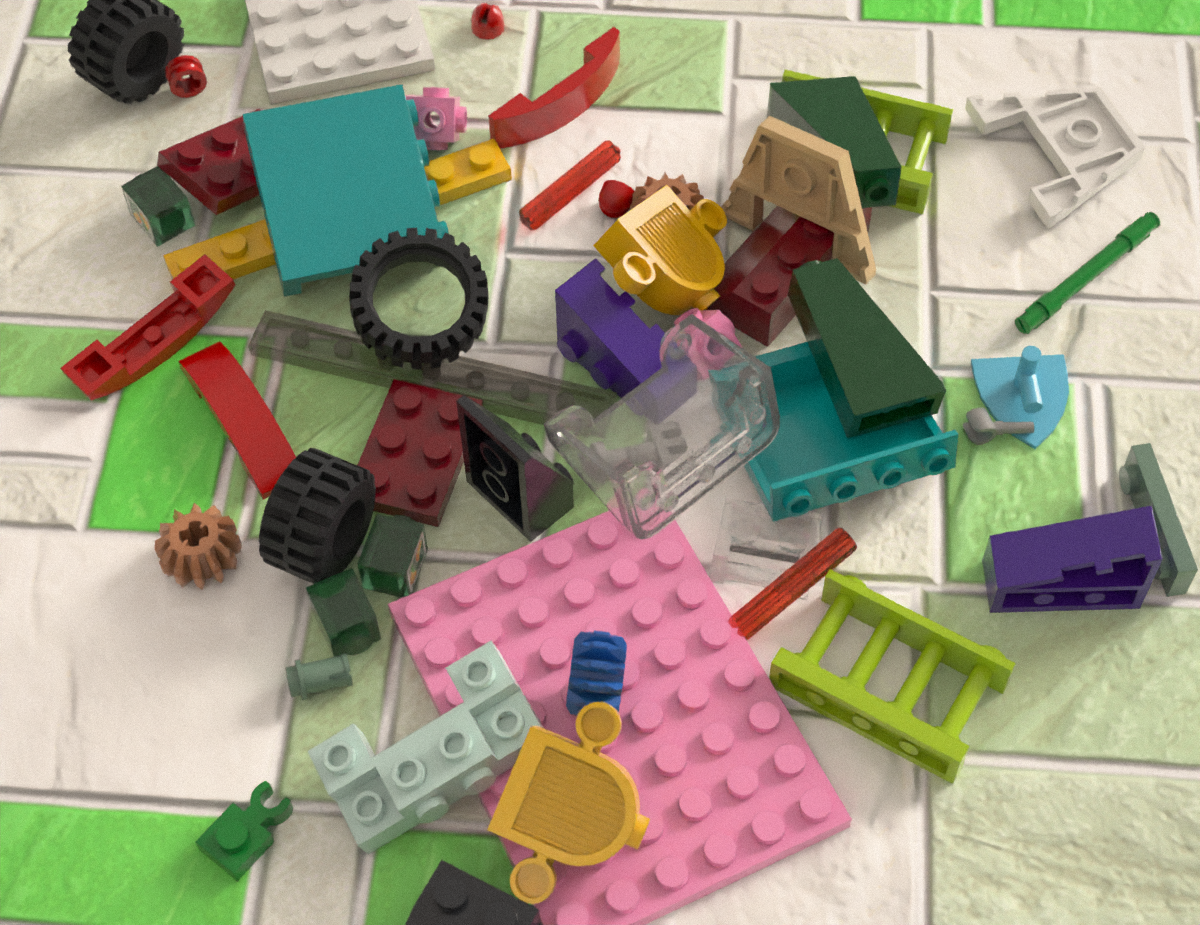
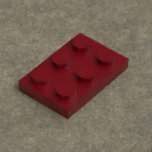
(213, 166)
(415, 452)

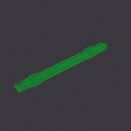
(1052, 301)

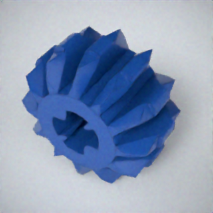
(596, 670)

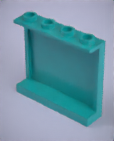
(339, 180)
(815, 462)

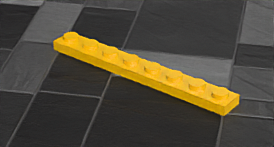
(250, 246)

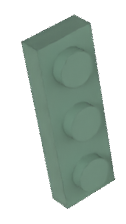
(1146, 486)

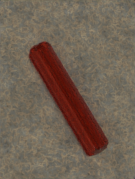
(569, 185)
(793, 583)

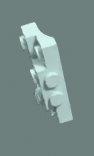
(436, 763)

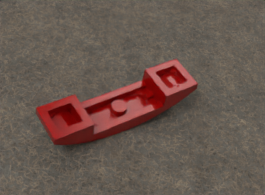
(526, 121)
(156, 336)
(240, 414)

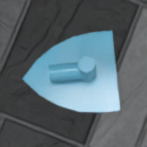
(1024, 390)

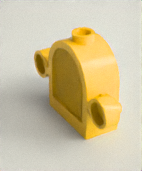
(667, 252)
(568, 802)

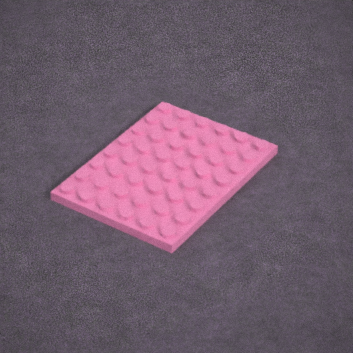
(698, 714)

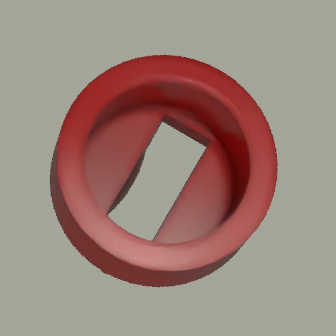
(495, 21)
(615, 198)

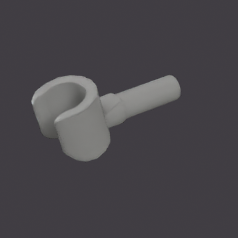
(982, 430)

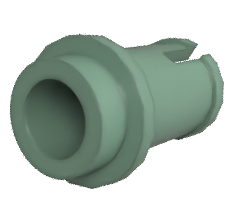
(318, 675)

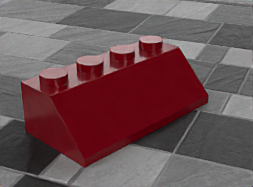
(761, 270)

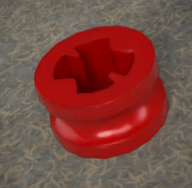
(181, 67)

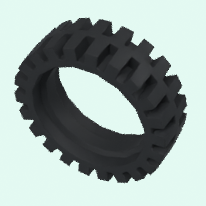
(411, 249)

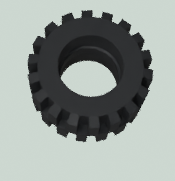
(125, 46)
(317, 516)

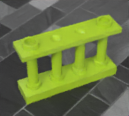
(911, 118)
(891, 722)

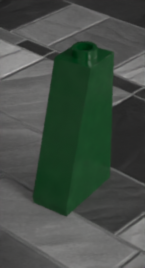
(842, 115)
(859, 352)

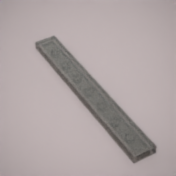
(344, 354)

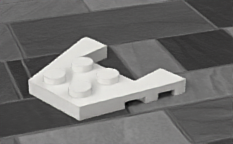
(1077, 133)

